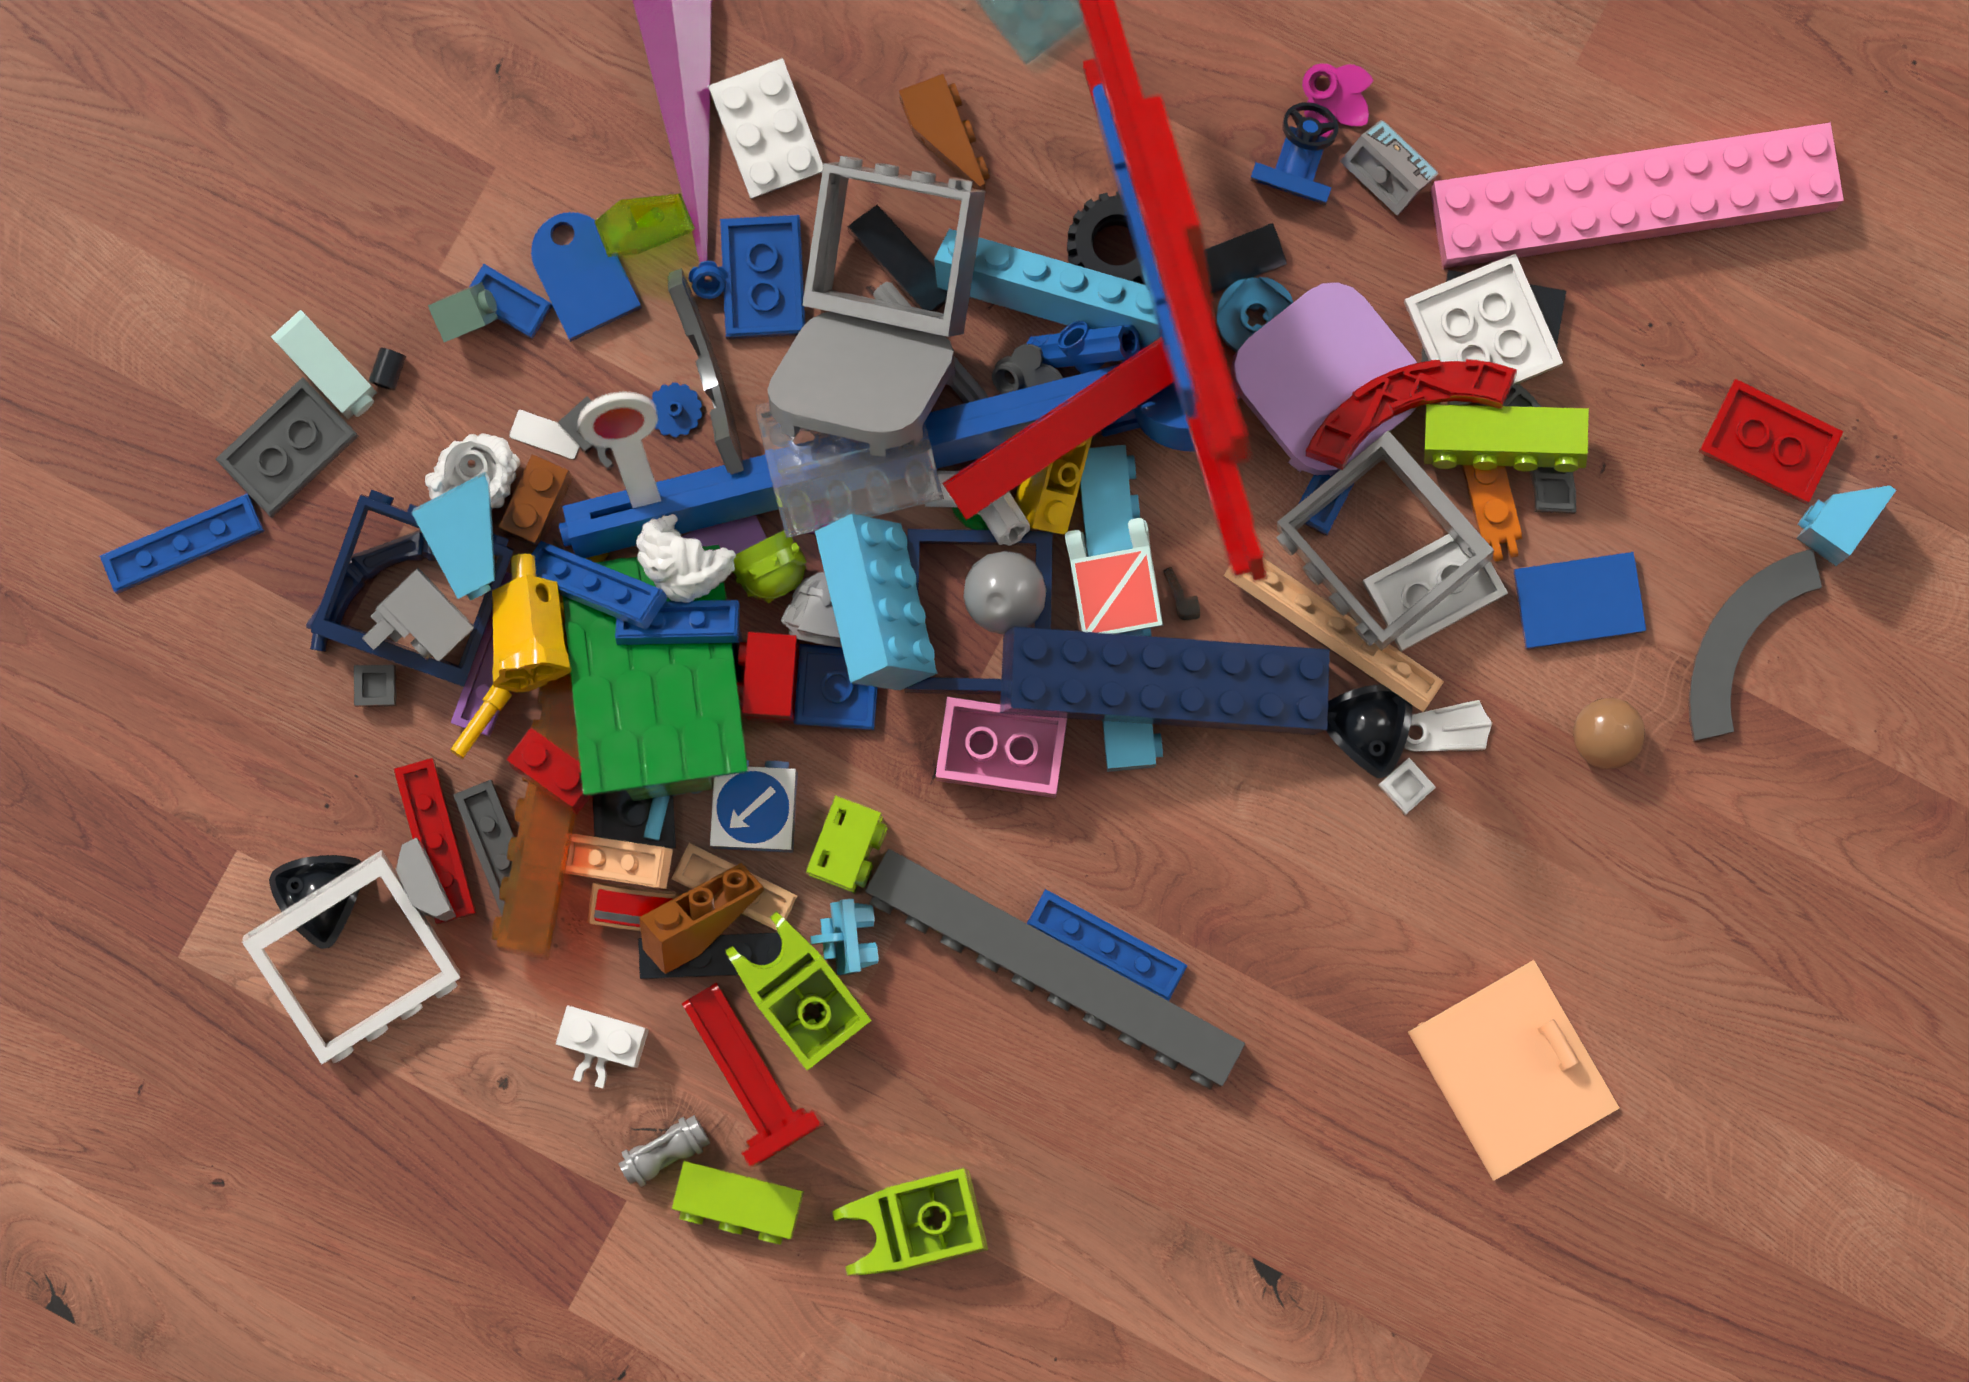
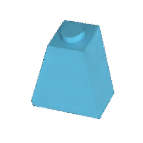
(462, 535)

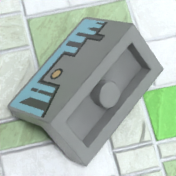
(1388, 166)

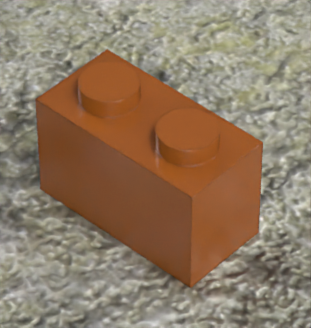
(535, 501)

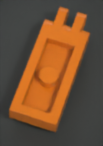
(1493, 508)

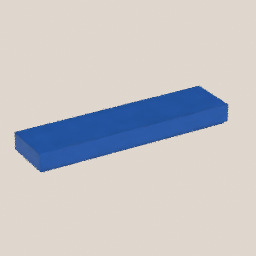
(181, 543)
(599, 586)
(1107, 944)

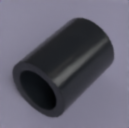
(387, 369)

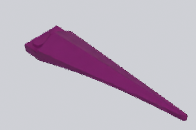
(679, 57)

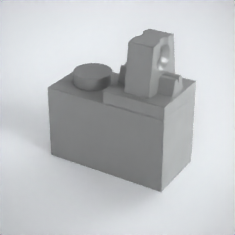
(422, 611)

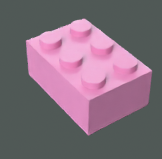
(1000, 749)

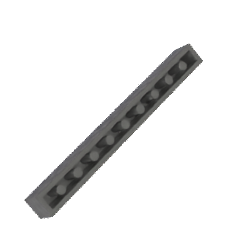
(1054, 968)

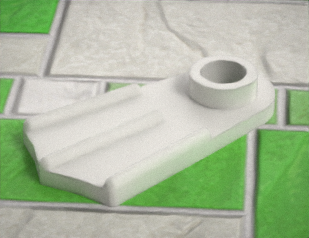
(1452, 728)

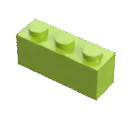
(737, 1202)

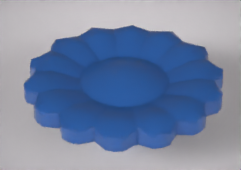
(676, 409)

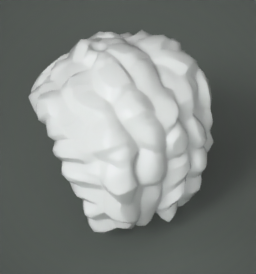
(490, 456)
(679, 563)

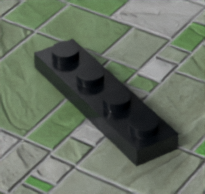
(714, 961)

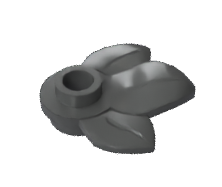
(1023, 370)

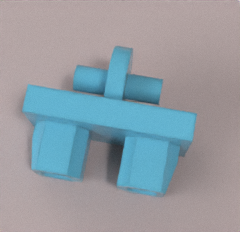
(841, 938)

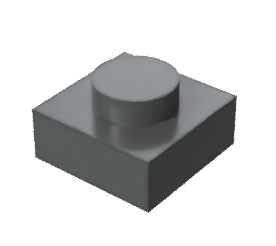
(374, 685)

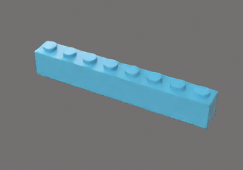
(1106, 515)

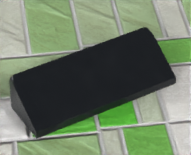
(1244, 257)
(898, 258)

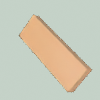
(619, 861)
(700, 866)

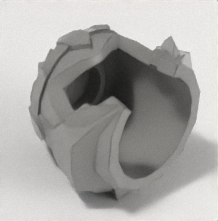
(812, 613)

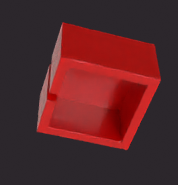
(769, 677)

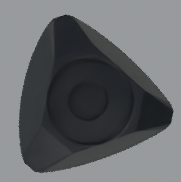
(1370, 727)
(304, 876)

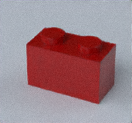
(549, 770)

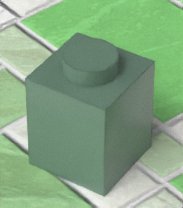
(464, 311)

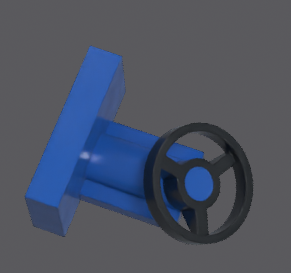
(1300, 154)

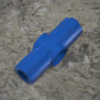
(1087, 347)

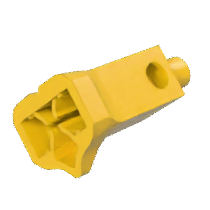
(527, 630)

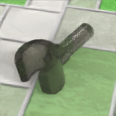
(1186, 607)

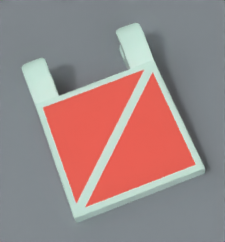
(1116, 588)

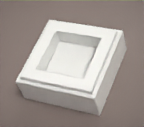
(1407, 786)

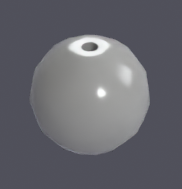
(1004, 592)

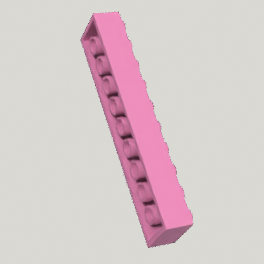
(1636, 195)

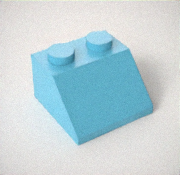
(1842, 521)

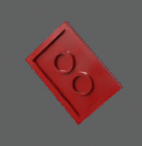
(1770, 441)

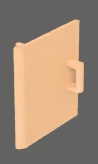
(1513, 1070)

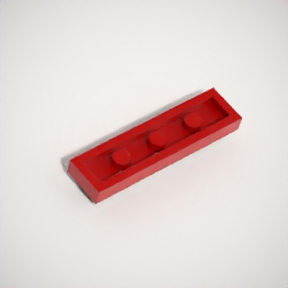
(432, 825)

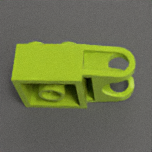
(789, 985)
(902, 1225)

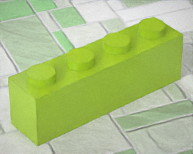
(1506, 437)

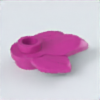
(1342, 96)

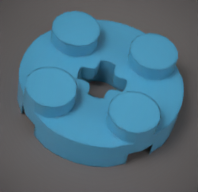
(1247, 294)

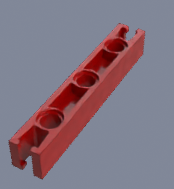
(1060, 430)

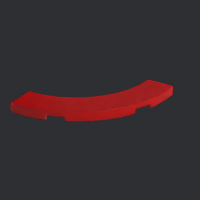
(1404, 390)

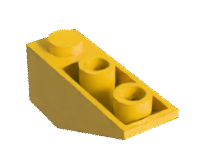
(1051, 493)

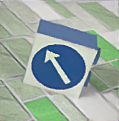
(755, 809)

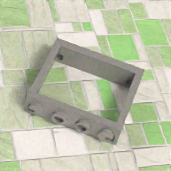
(826, 238)
(1434, 500)

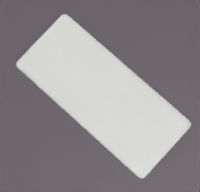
(542, 434)

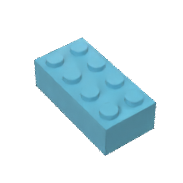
(876, 602)

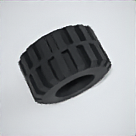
(1087, 224)

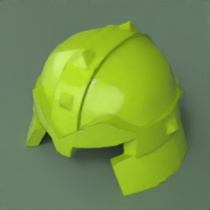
(770, 567)

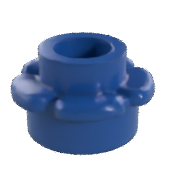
(708, 288)

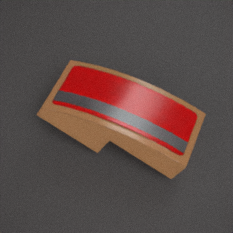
(623, 904)

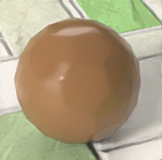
(1609, 733)

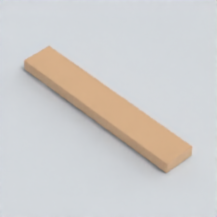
(1339, 634)

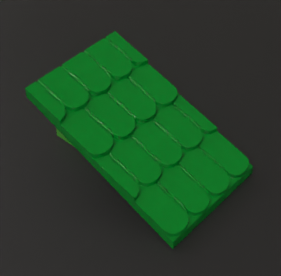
(651, 713)

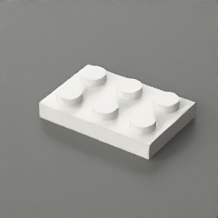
(766, 128)
(1411, 578)

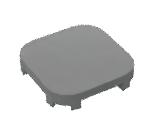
(860, 381)

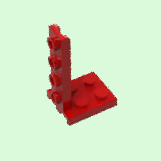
(748, 1077)

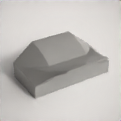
(422, 881)

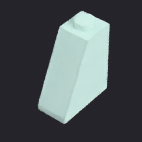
(325, 365)

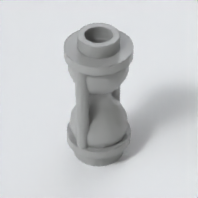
(678, 1142)

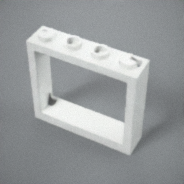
(316, 903)

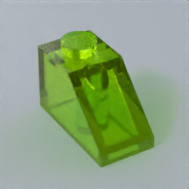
(643, 224)

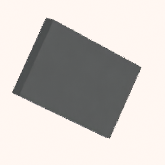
(287, 447)

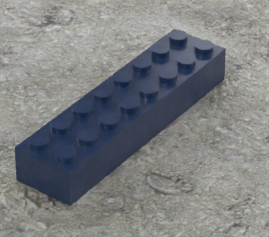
(1164, 681)

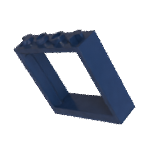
(1043, 544)
(390, 650)

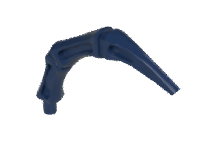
(366, 566)

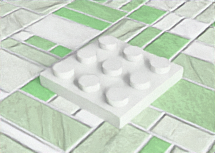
(1487, 319)

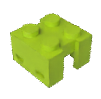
(847, 845)

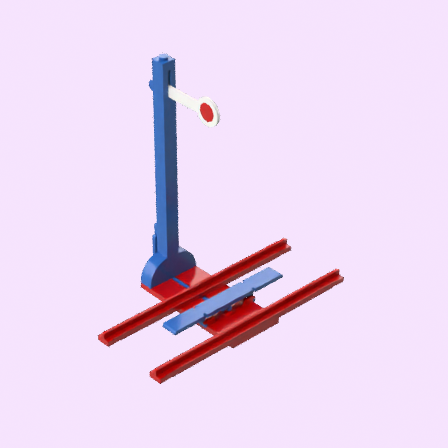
(1187, 415)

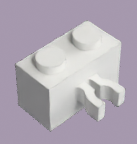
(600, 1038)

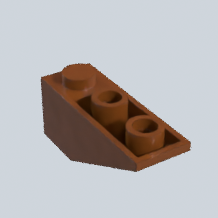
(937, 125)
(696, 918)

